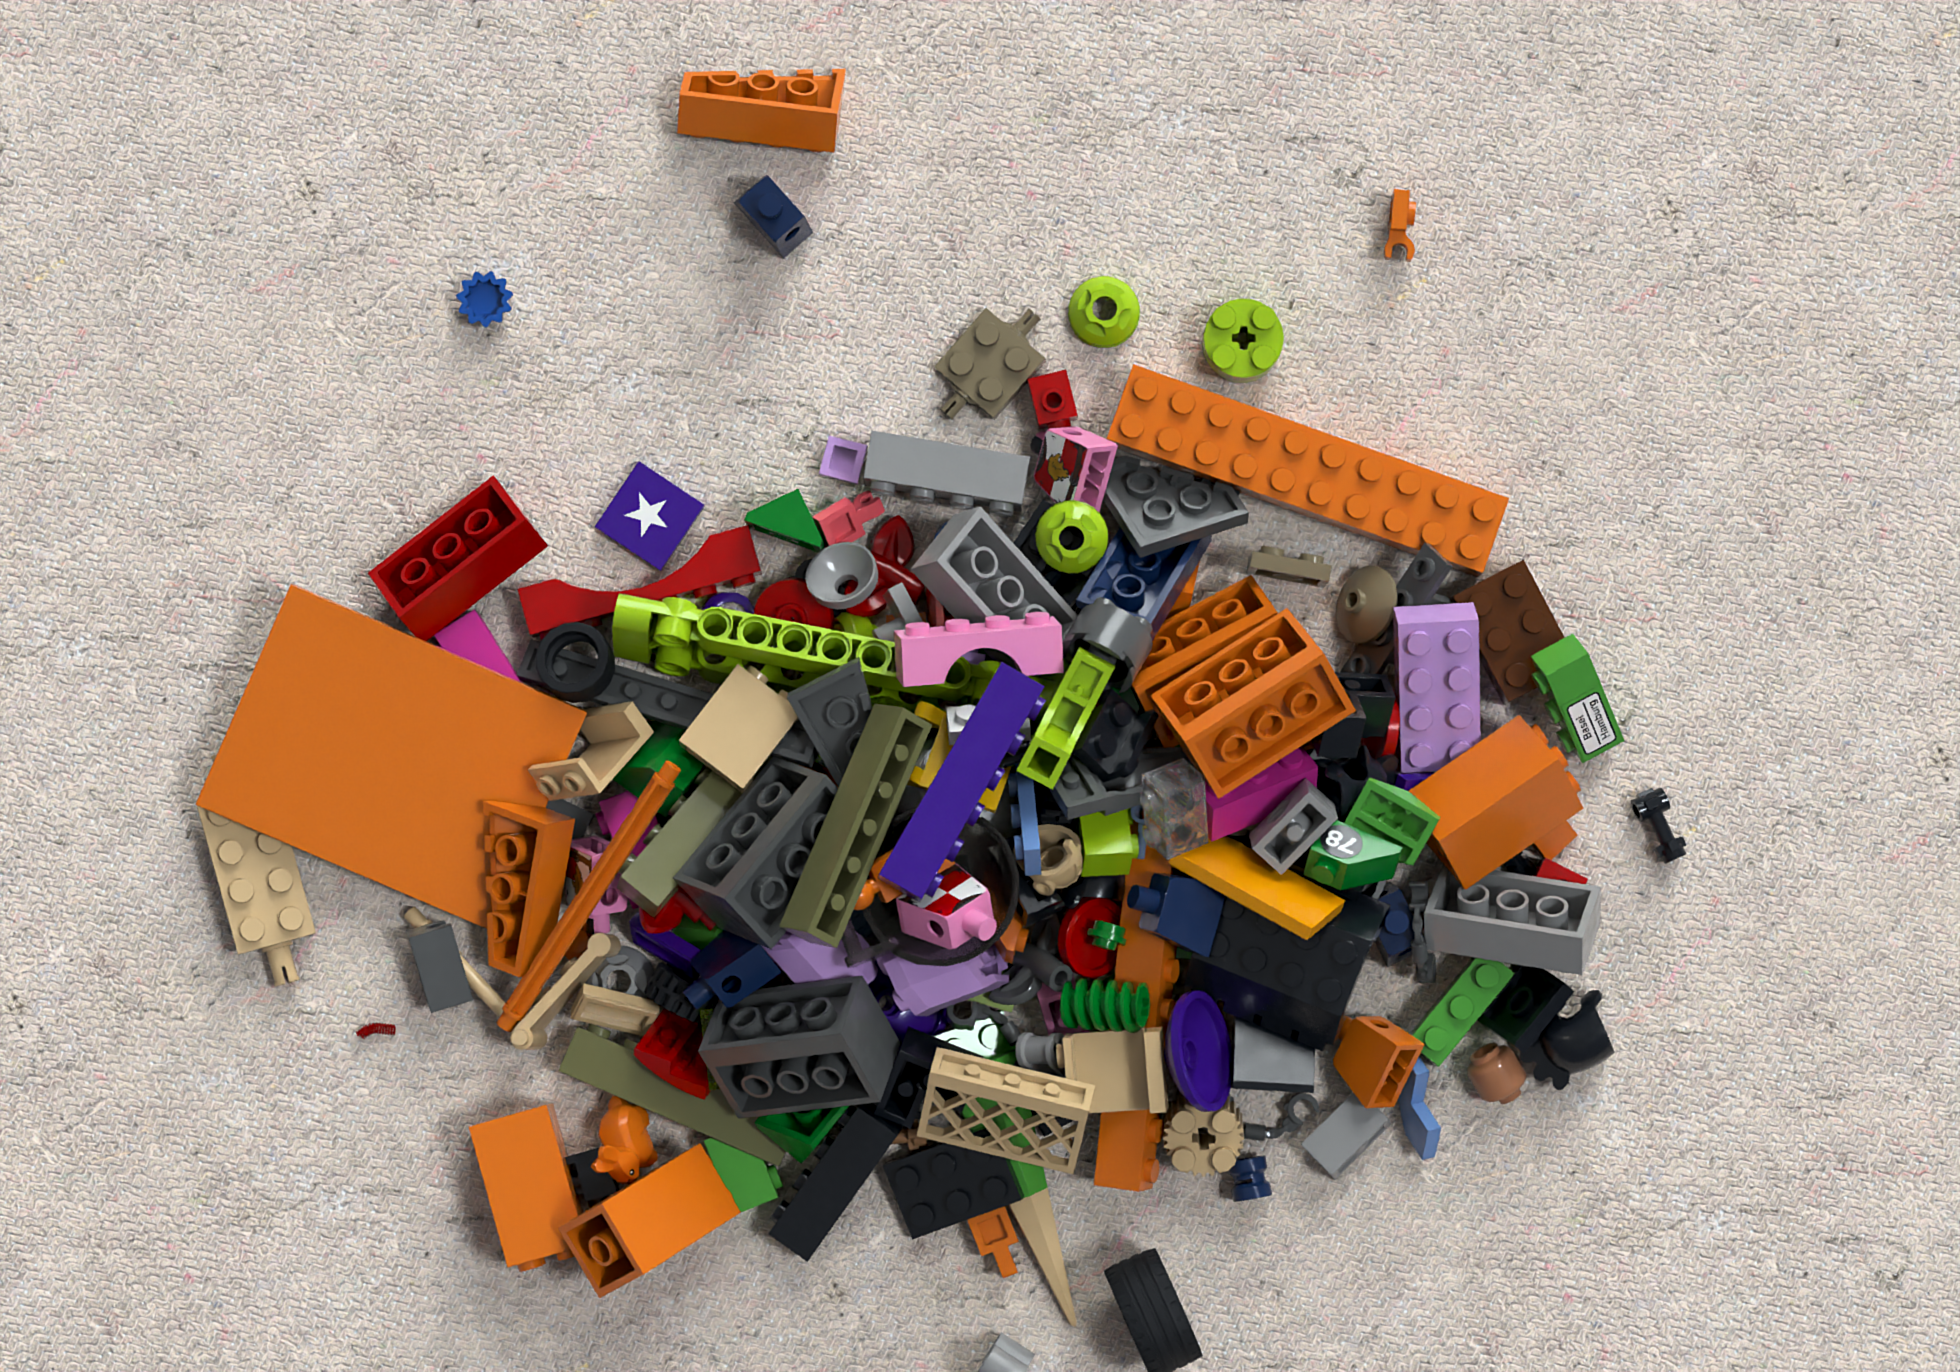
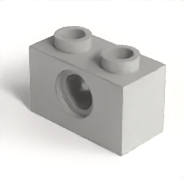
(1293, 826)

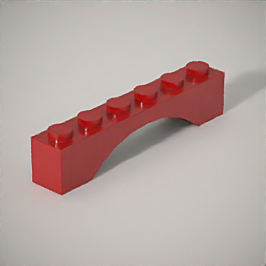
(720, 561)

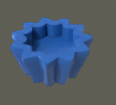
(484, 299)

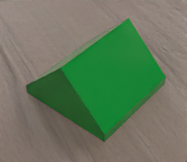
(787, 520)
(799, 1131)

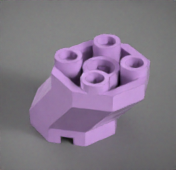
(814, 962)
(932, 988)

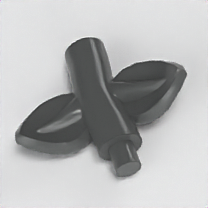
(1035, 966)

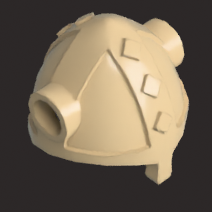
(1059, 859)

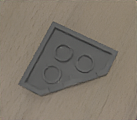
(1168, 506)

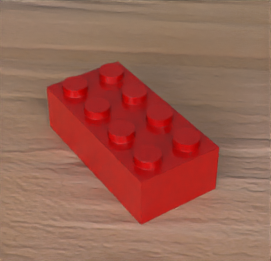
(457, 559)

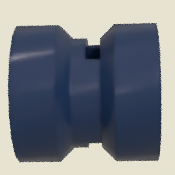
(1253, 1169)

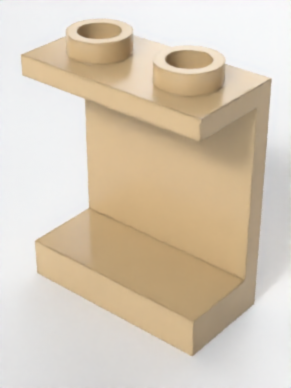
(739, 727)
(614, 736)
(1121, 1065)

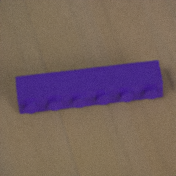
(961, 783)

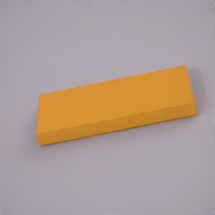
(1255, 884)

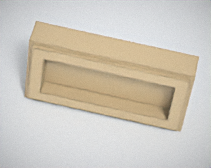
(614, 1009)

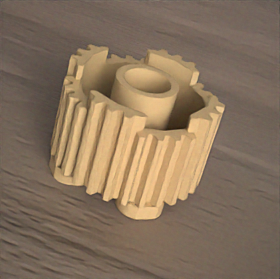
(1199, 1151)

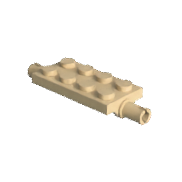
(258, 891)

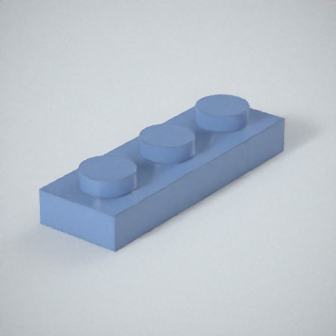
(1025, 817)

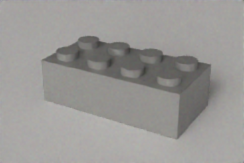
(946, 472)
(983, 574)
(1514, 920)

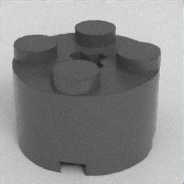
(1113, 637)

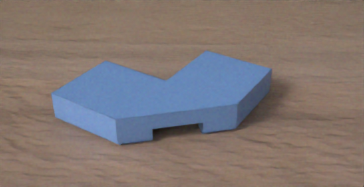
(1417, 1119)

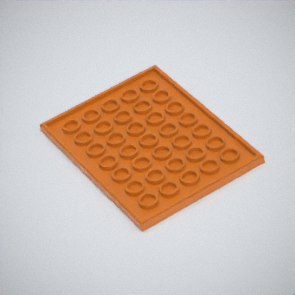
(383, 752)

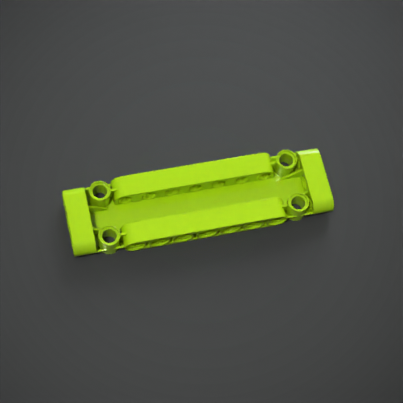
(687, 635)

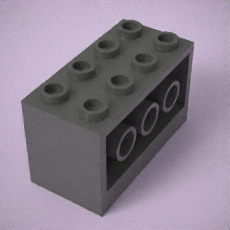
(759, 851)
(801, 1048)

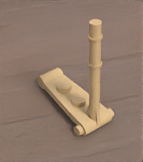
(530, 1031)

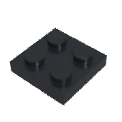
(1525, 1006)

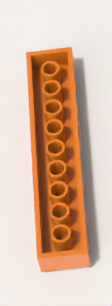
(1306, 470)

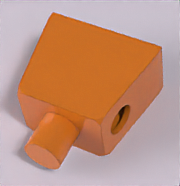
(1375, 1059)

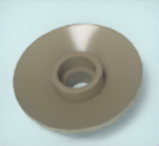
(1366, 604)

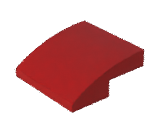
(673, 1054)

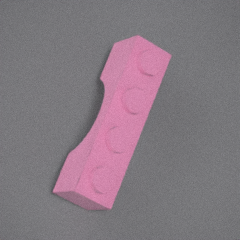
(928, 652)

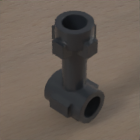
(1651, 805)

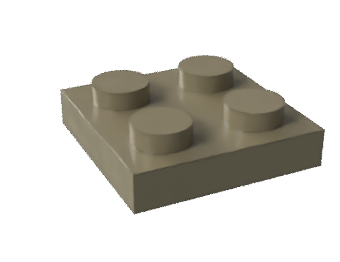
(1305, 570)

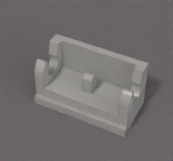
(1345, 1135)

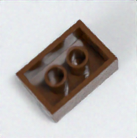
(1511, 628)

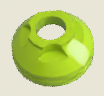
(1100, 332)
(1071, 514)

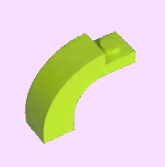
(1065, 718)

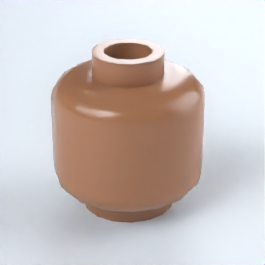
(1496, 1073)

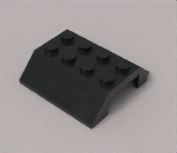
(1284, 977)

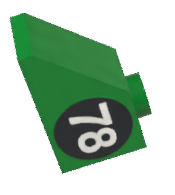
(1351, 858)

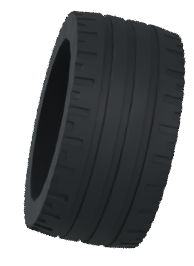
(1153, 1312)

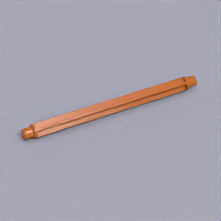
(588, 896)

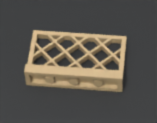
(1010, 1088)

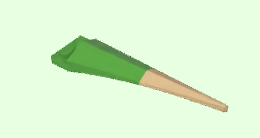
(1035, 1210)

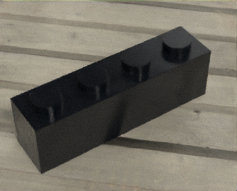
(834, 1181)

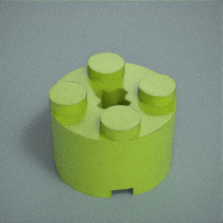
(1259, 324)

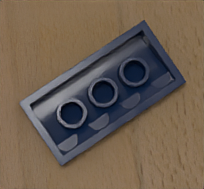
(1144, 584)

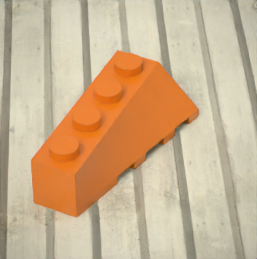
(763, 108)
(526, 880)

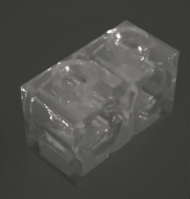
(1174, 809)

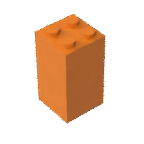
(1497, 800)
(527, 1184)
(649, 1220)

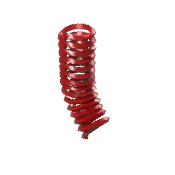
(366, 1030)

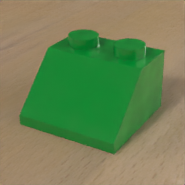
(650, 758)

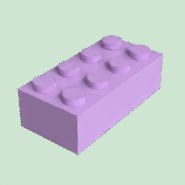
(1436, 683)

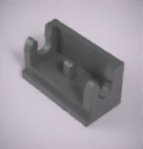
(439, 965)

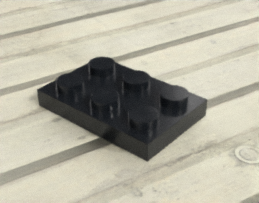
(950, 1185)

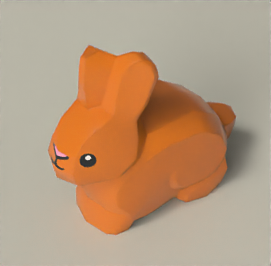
(624, 1141)

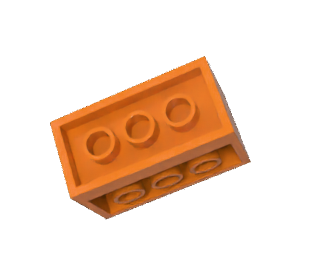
(1196, 636)
(1253, 702)

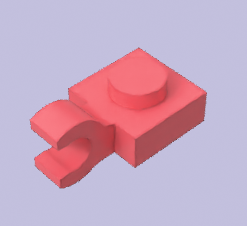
(845, 518)

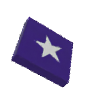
(649, 516)

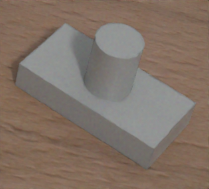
(902, 610)

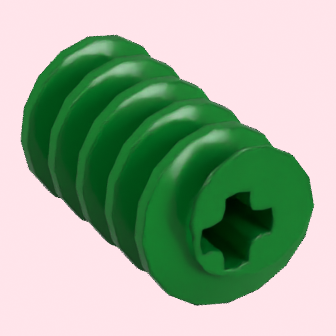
(1105, 1008)

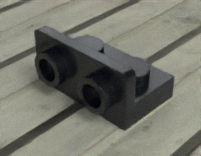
(1114, 737)

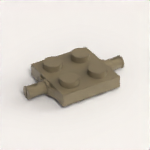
(990, 363)

